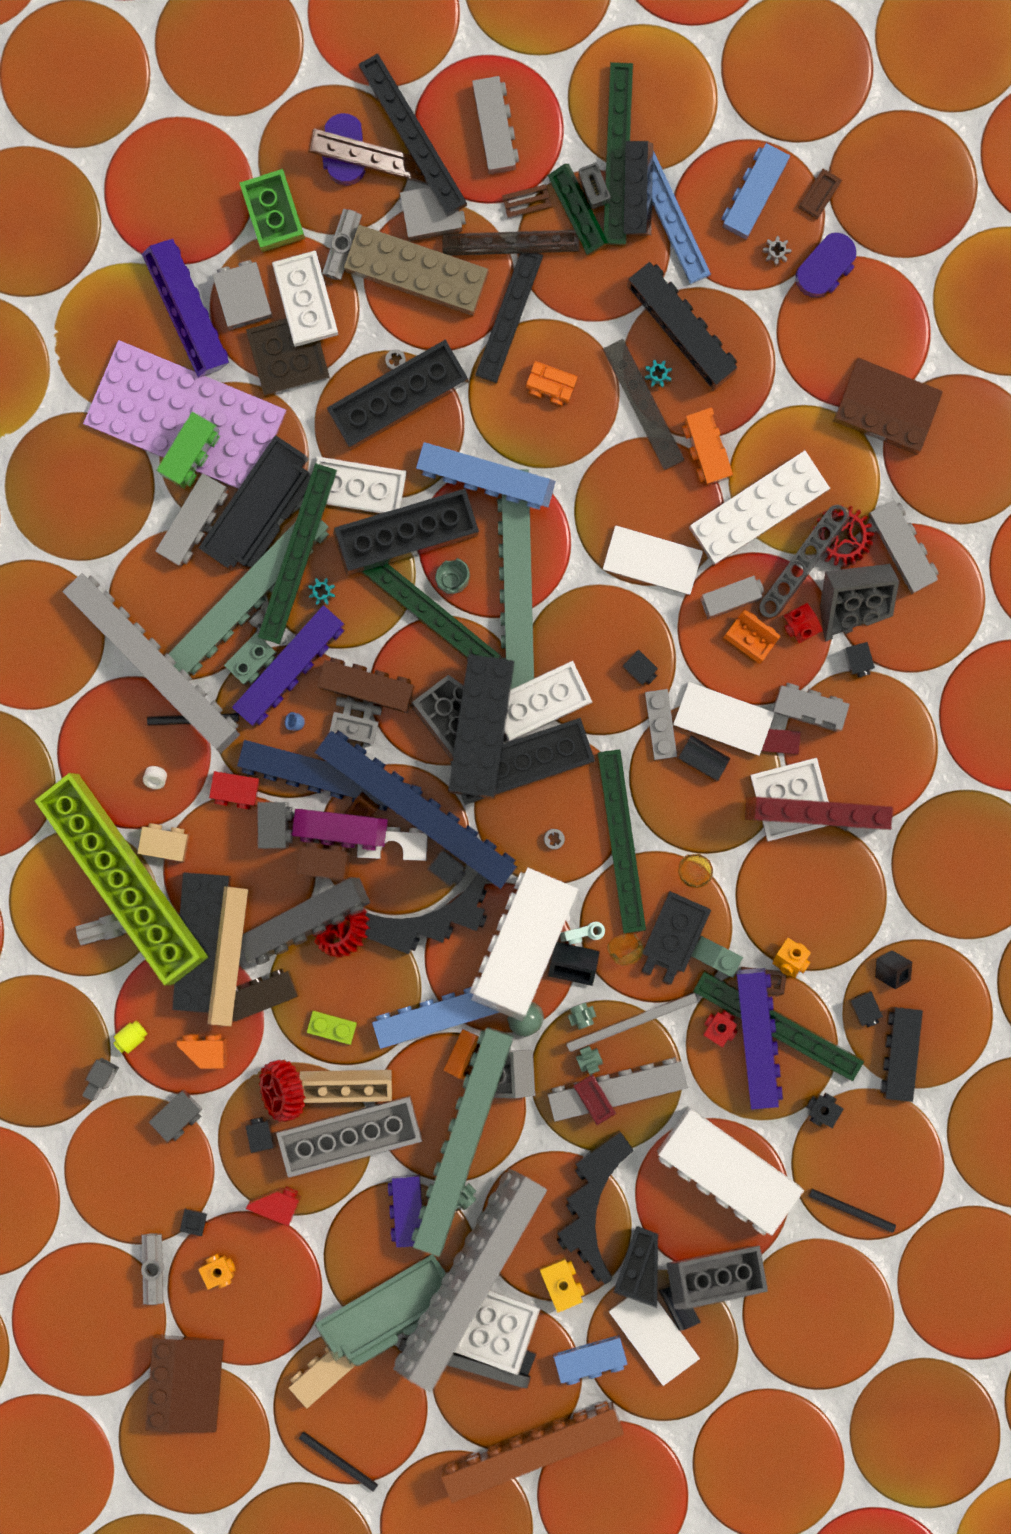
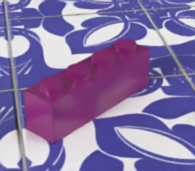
(340, 828)

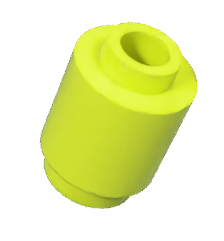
(130, 1037)

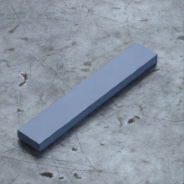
(677, 227)

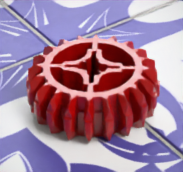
(860, 546)
(349, 932)
(282, 1090)

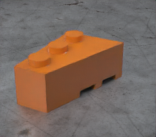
(707, 447)

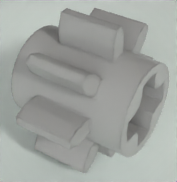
(771, 254)

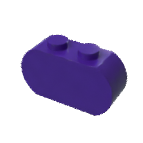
(342, 172)
(826, 265)

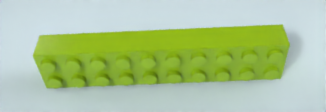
(121, 879)

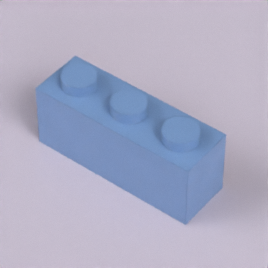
(590, 1360)

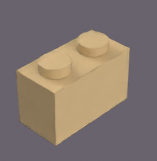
(163, 843)

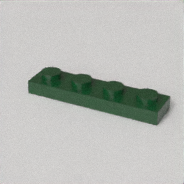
(577, 209)

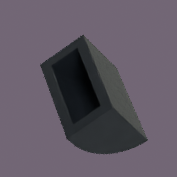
(704, 758)
(574, 963)
(683, 1317)

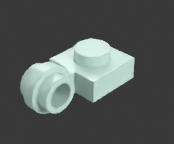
(574, 936)

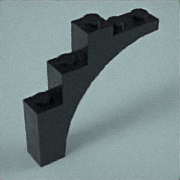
(436, 925)
(581, 1231)

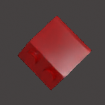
(276, 1205)

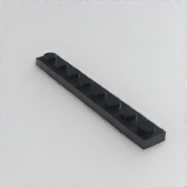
(412, 135)

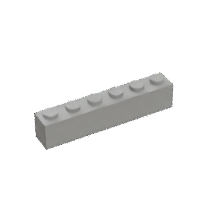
(622, 1089)

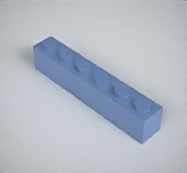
(485, 474)
(428, 1018)

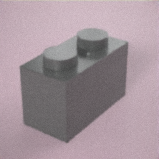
(175, 1116)

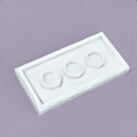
(305, 298)
(365, 486)
(652, 560)
(545, 700)
(724, 718)
(655, 1338)

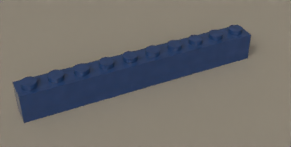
(415, 809)

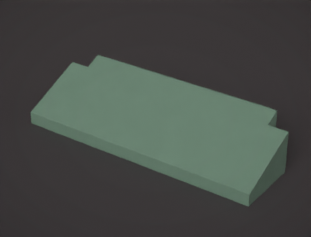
(382, 1314)

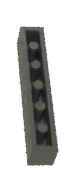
(303, 920)

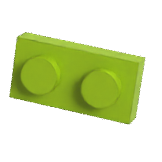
(331, 1027)

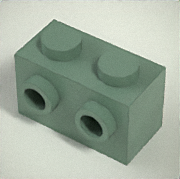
(250, 660)

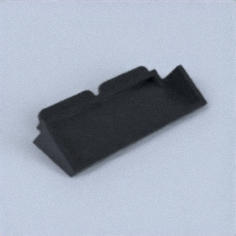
(252, 515)

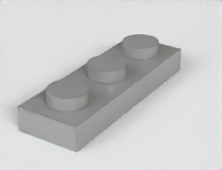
(660, 724)

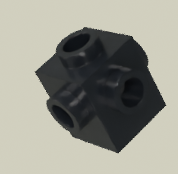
(832, 1111)

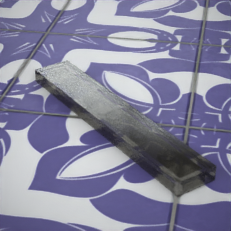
(510, 242)
(643, 404)

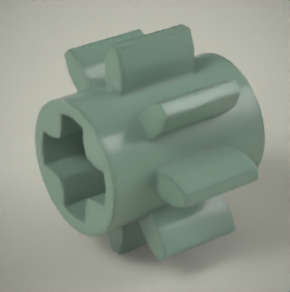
(582, 1015)
(589, 1060)
(467, 1197)

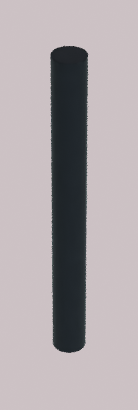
(180, 719)
(851, 1210)
(338, 1461)

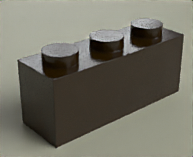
(263, 994)

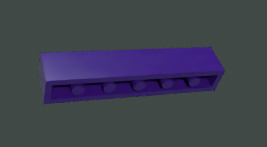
(185, 307)
(288, 666)
(758, 1038)

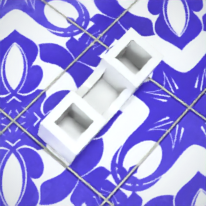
(413, 844)

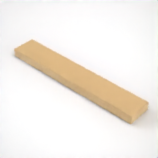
(227, 956)

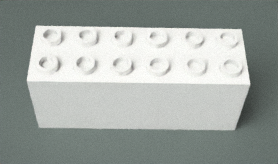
(523, 944)
(729, 1172)

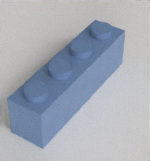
(756, 190)

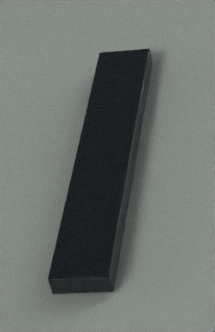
(509, 316)

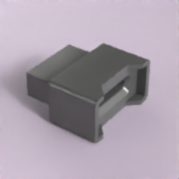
(594, 185)
(99, 1078)

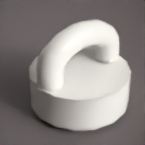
(154, 777)

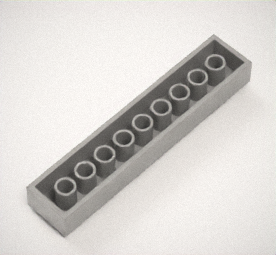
(469, 1279)

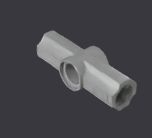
(345, 231)
(104, 928)
(152, 1283)

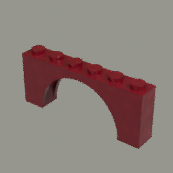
(819, 813)

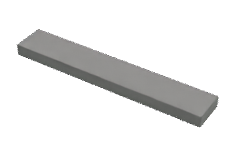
(631, 1022)

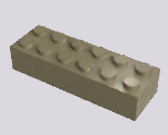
(416, 270)

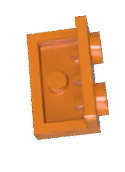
(752, 636)

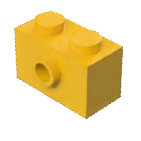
(561, 1284)

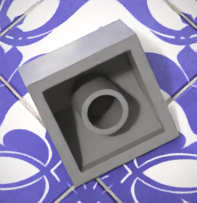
(517, 1076)

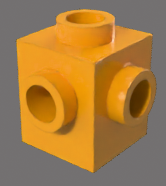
(792, 958)
(211, 1277)

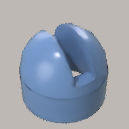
(294, 721)

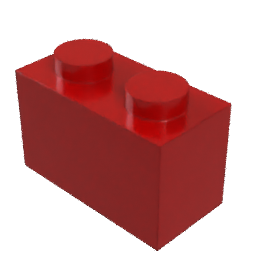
(235, 789)

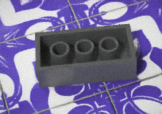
(717, 1277)

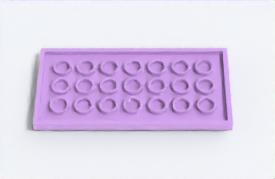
(151, 398)

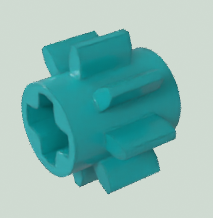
(661, 367)
(319, 585)

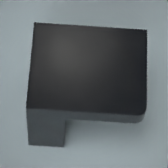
(893, 969)

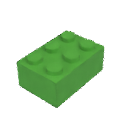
(272, 210)
(189, 450)

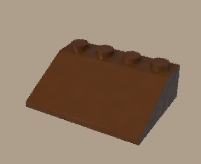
(888, 406)
(184, 1384)

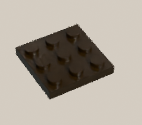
(281, 363)

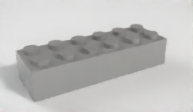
(349, 1136)

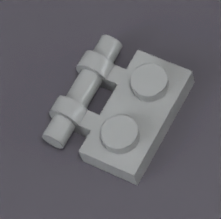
(354, 727)

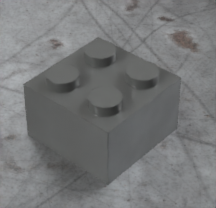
(274, 825)

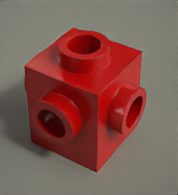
(802, 623)
(727, 1033)

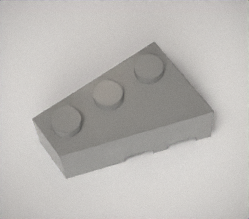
(811, 707)

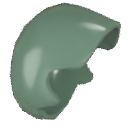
(452, 576)
(531, 1023)

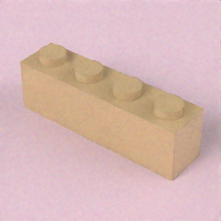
(347, 1086)
(318, 1378)

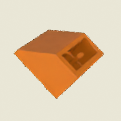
(205, 1052)

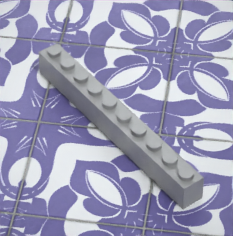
(151, 663)

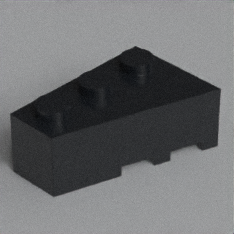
(640, 1269)

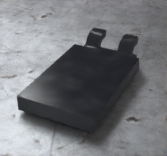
(674, 935)

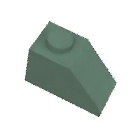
(717, 956)

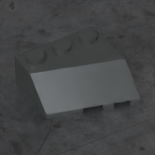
(857, 598)
(440, 711)

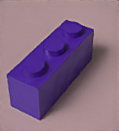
(406, 1208)

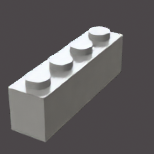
(494, 124)
(192, 519)
(903, 546)

